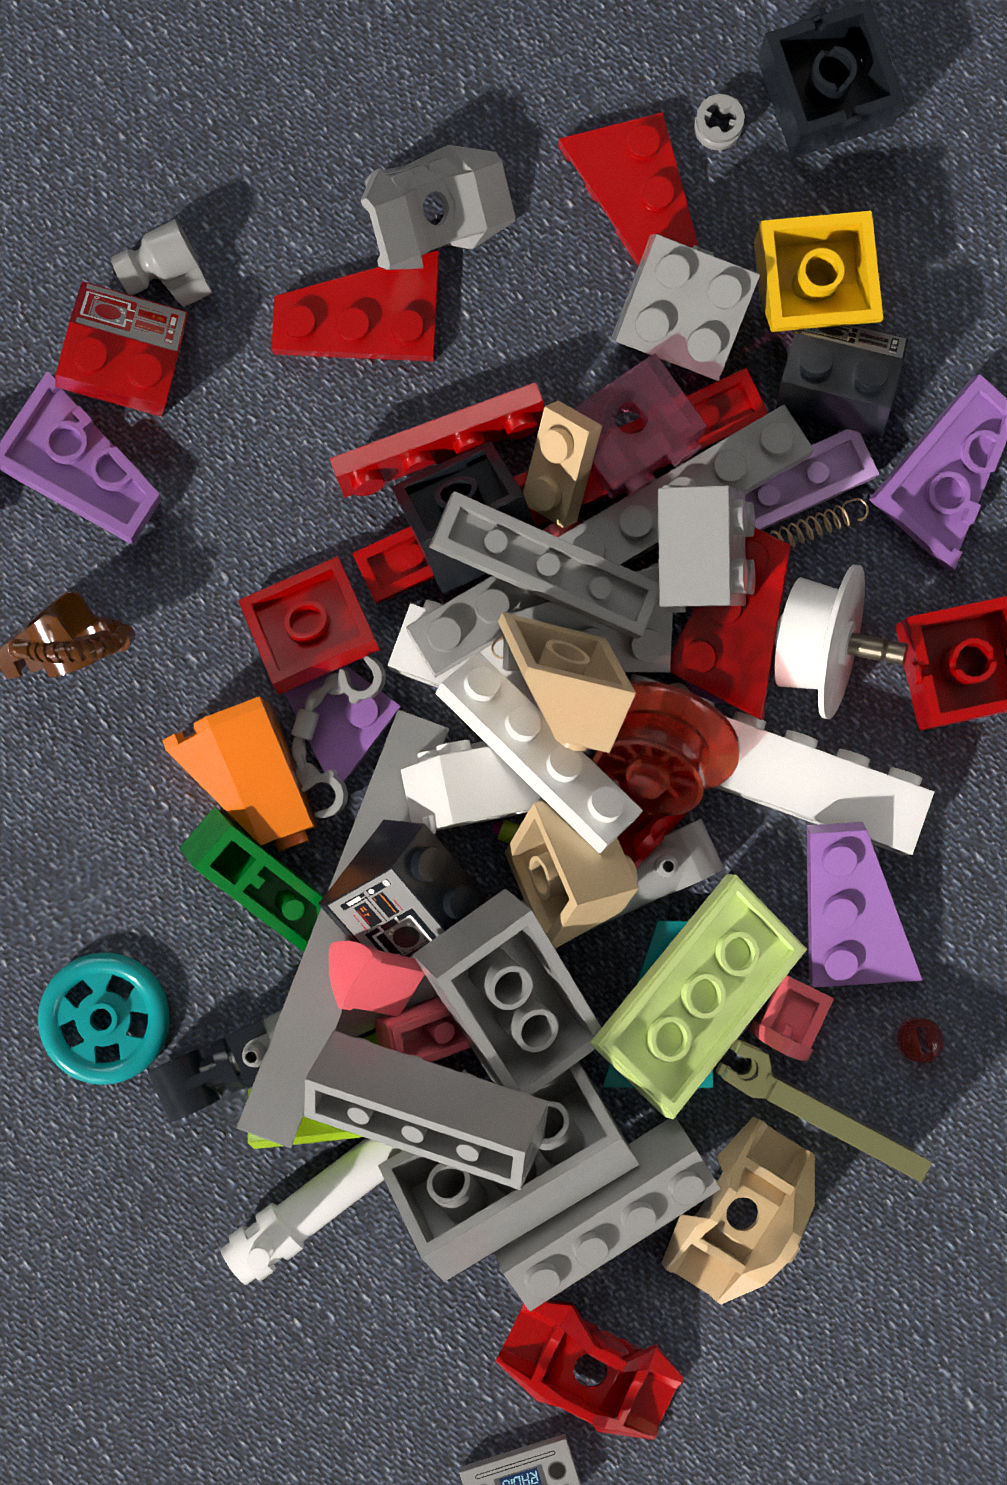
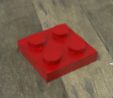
(308, 625)

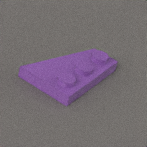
(944, 474)

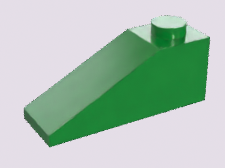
(253, 877)

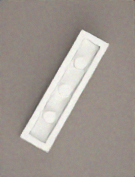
(525, 742)

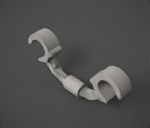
(306, 724)

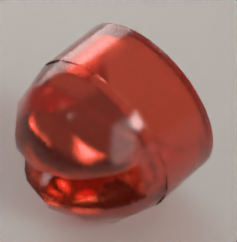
(909, 1041)

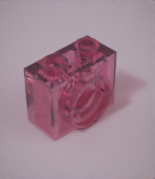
(670, 432)

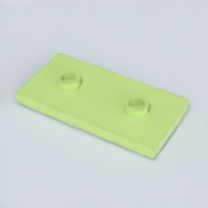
(699, 996)

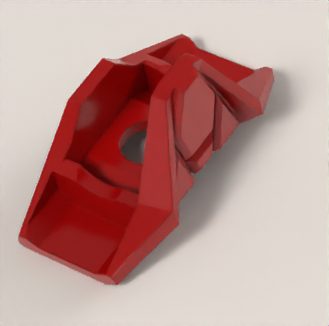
(542, 1361)

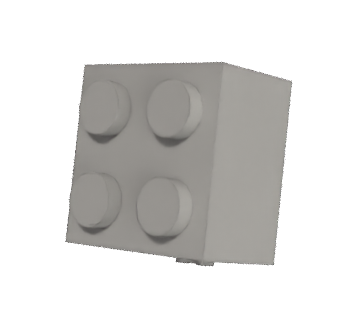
(685, 306)
(704, 547)

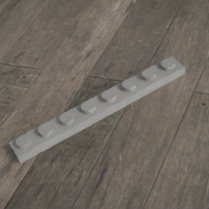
(617, 534)

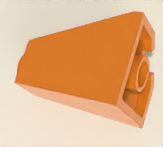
(248, 771)

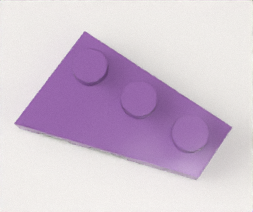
(74, 464)
(851, 914)

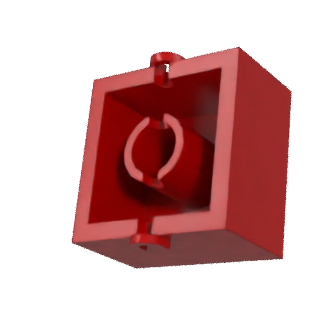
(957, 662)

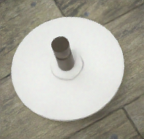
(822, 636)

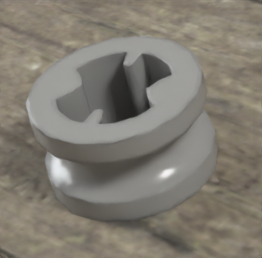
(714, 137)

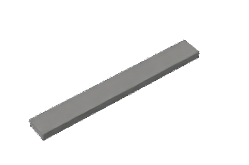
(310, 1009)

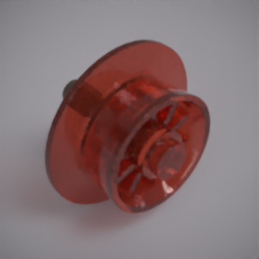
(670, 749)

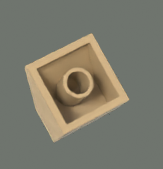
(572, 681)
(565, 877)

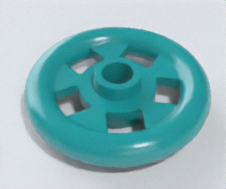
(145, 998)

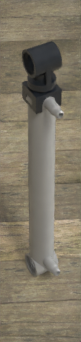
(193, 1081)

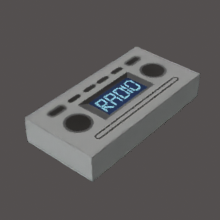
(535, 1464)

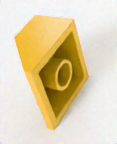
(818, 271)

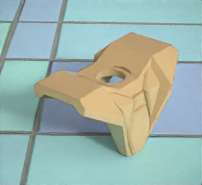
(737, 1261)

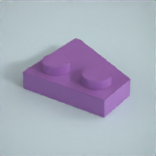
(344, 728)

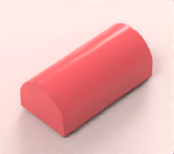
(422, 1031)

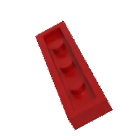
(423, 446)

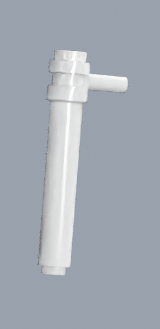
(286, 1226)

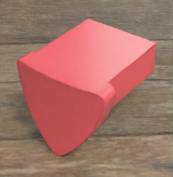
(371, 978)
(792, 1018)

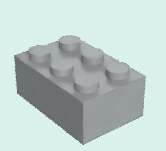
(510, 994)

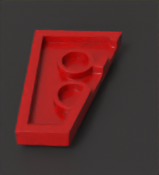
(634, 180)
(362, 315)
(733, 646)

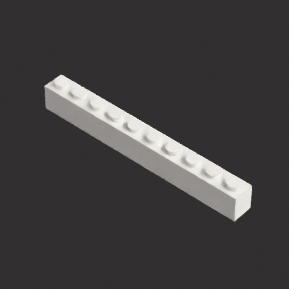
(771, 768)

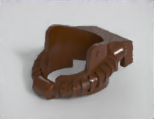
(63, 639)

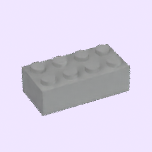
(467, 1217)

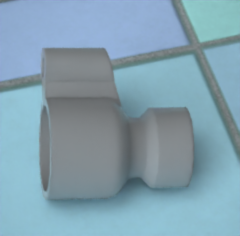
(167, 257)

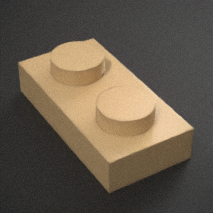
(561, 463)

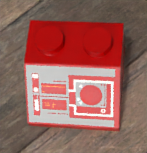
(120, 349)

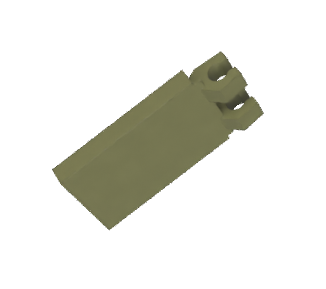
(760, 1082)

